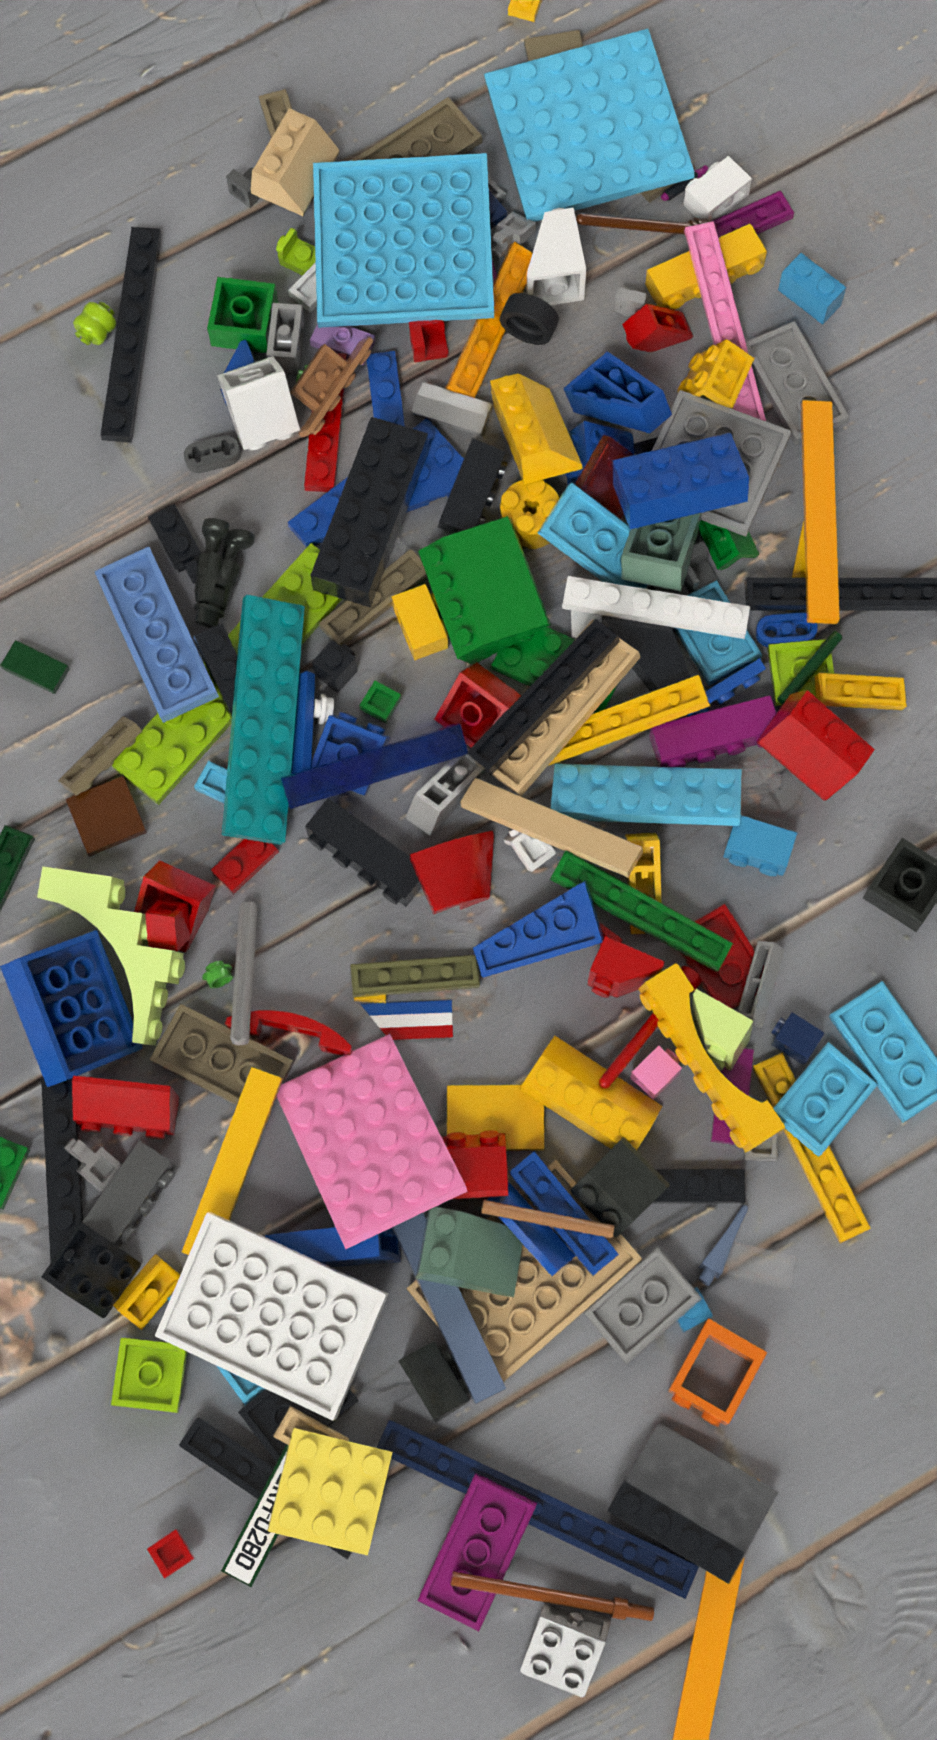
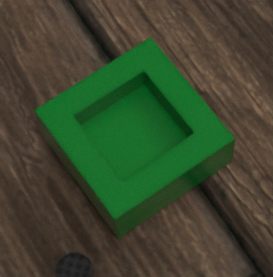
(380, 702)

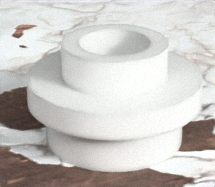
(323, 708)

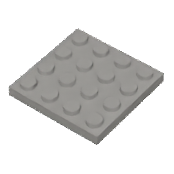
(757, 441)

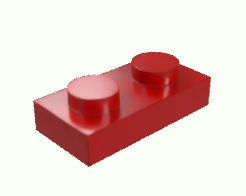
(243, 863)

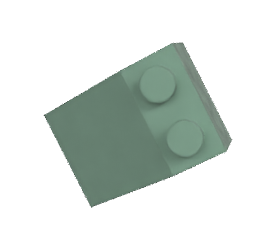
(660, 552)
(469, 1252)

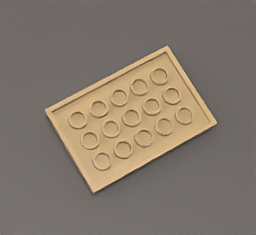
(542, 1303)

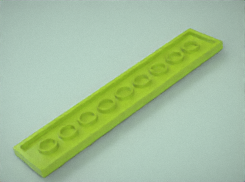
(172, 748)

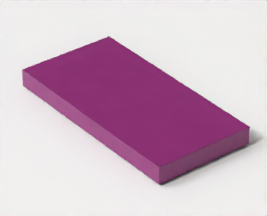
(480, 1545)

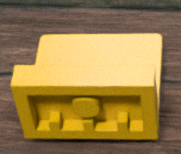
(718, 373)

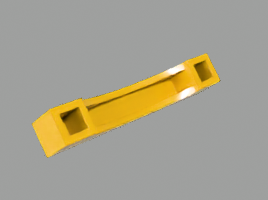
(747, 1118)

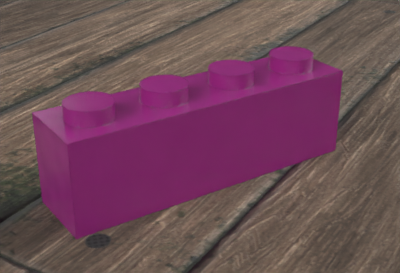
(711, 733)

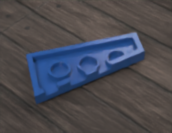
(550, 931)

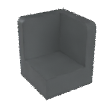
(240, 187)
(699, 570)

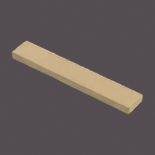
(552, 827)

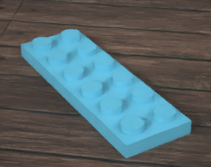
(648, 794)

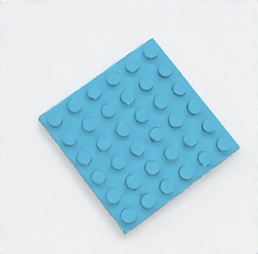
(589, 125)
(402, 240)

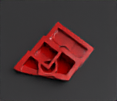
(456, 871)

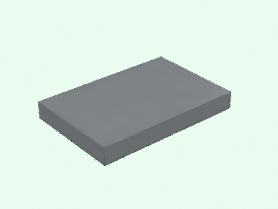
(642, 1305)

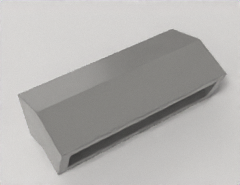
(452, 409)
(765, 984)

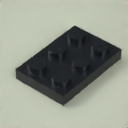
(267, 1411)

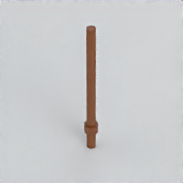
(617, 1607)

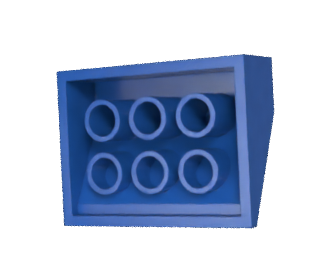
(71, 1007)

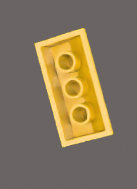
(533, 428)
(571, 1088)

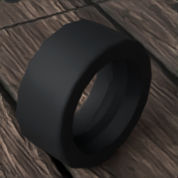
(529, 318)

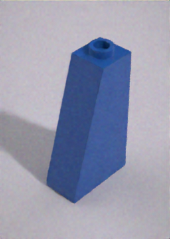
(327, 1247)

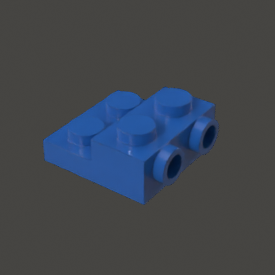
(346, 738)

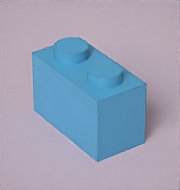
(811, 288)
(760, 846)

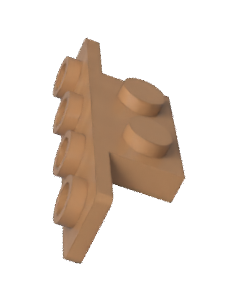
(324, 380)

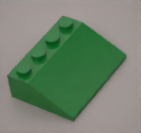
(484, 589)

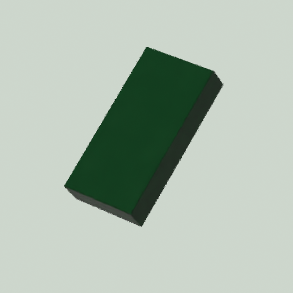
(34, 667)

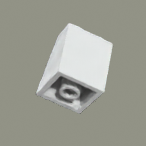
(557, 260)
(259, 403)

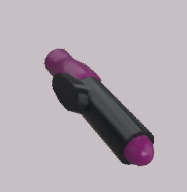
(679, 187)

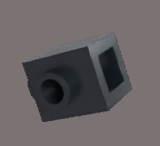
(335, 665)

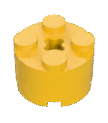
(528, 509)

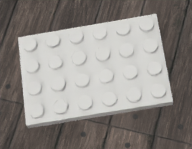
(271, 1315)

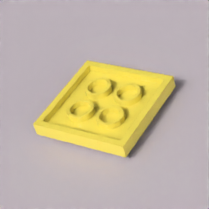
(330, 1491)

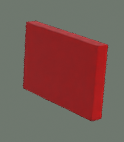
(730, 980)

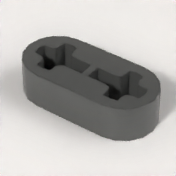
(212, 454)

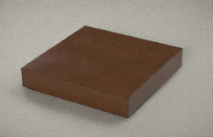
(106, 816)

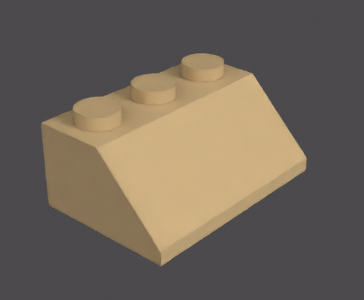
(286, 165)

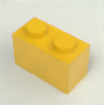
(420, 622)

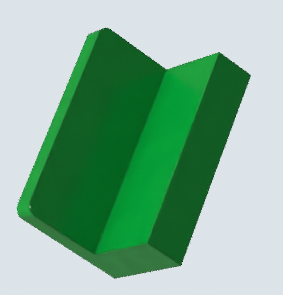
(726, 546)

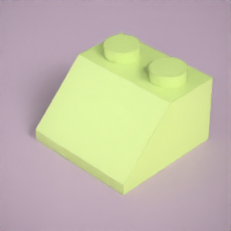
(720, 1029)

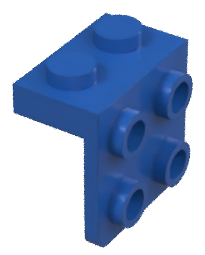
(586, 438)

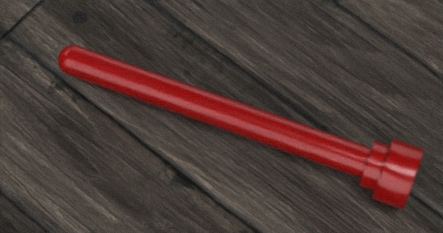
(641, 1037)

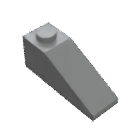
(443, 793)

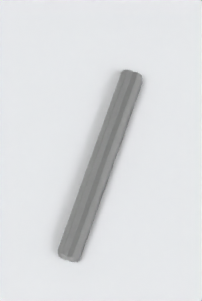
(244, 973)

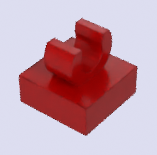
(170, 1553)

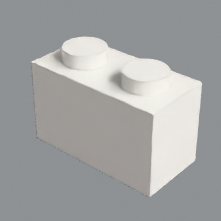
(717, 190)

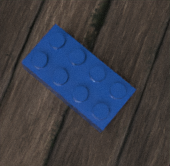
(680, 480)

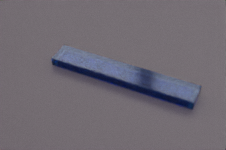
(374, 765)

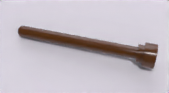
(636, 223)

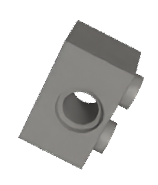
(286, 336)

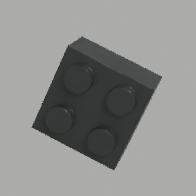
(906, 885)

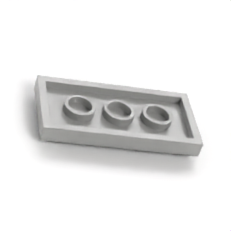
(790, 375)

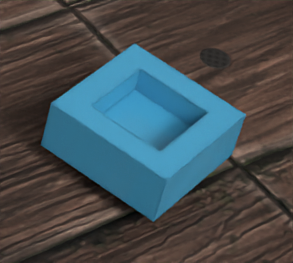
(696, 1315)

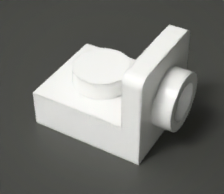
(529, 850)

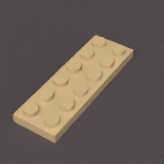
(561, 725)

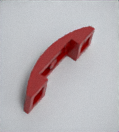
(329, 1041)

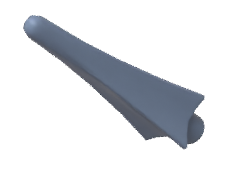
(715, 1261)

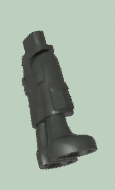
(218, 572)

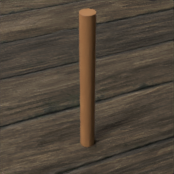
(547, 1219)

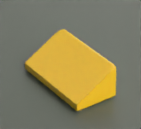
(147, 1292)

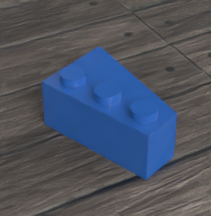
(618, 395)

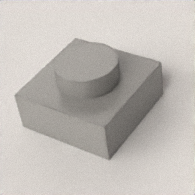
(629, 301)

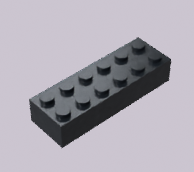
(370, 512)

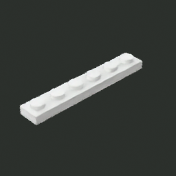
(656, 607)

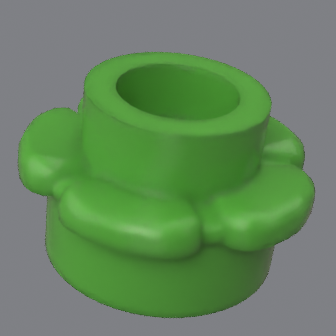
(217, 974)

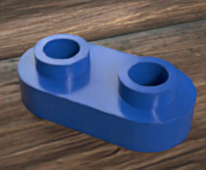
(785, 628)

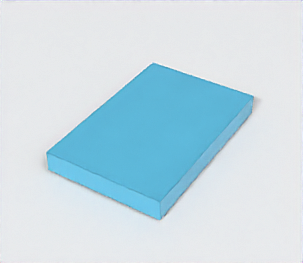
(713, 653)
(824, 1099)

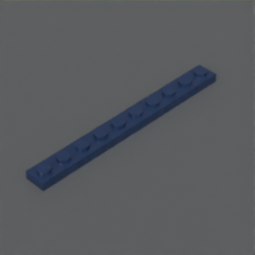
(550, 1513)

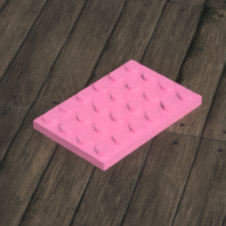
(369, 1141)

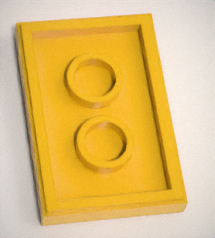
(500, 1109)

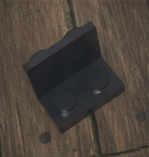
(91, 1270)

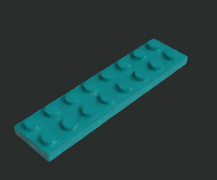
(263, 719)

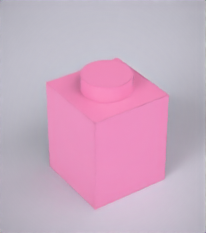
(656, 1071)

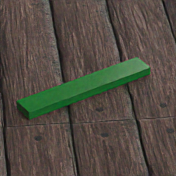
(643, 912)

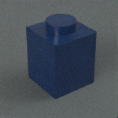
(796, 1037)

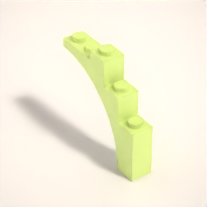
(146, 967)

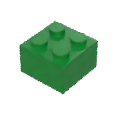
(241, 313)

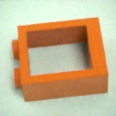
(736, 1345)

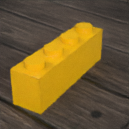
(676, 282)

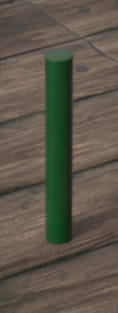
(811, 666)

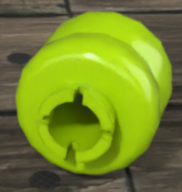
(94, 323)

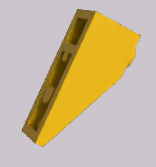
(647, 872)

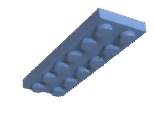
(156, 634)

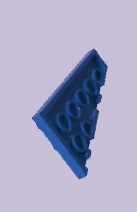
(433, 483)

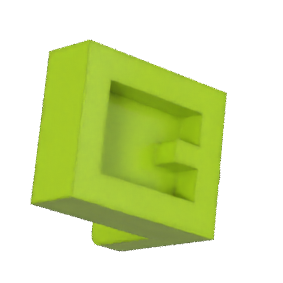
(295, 253)

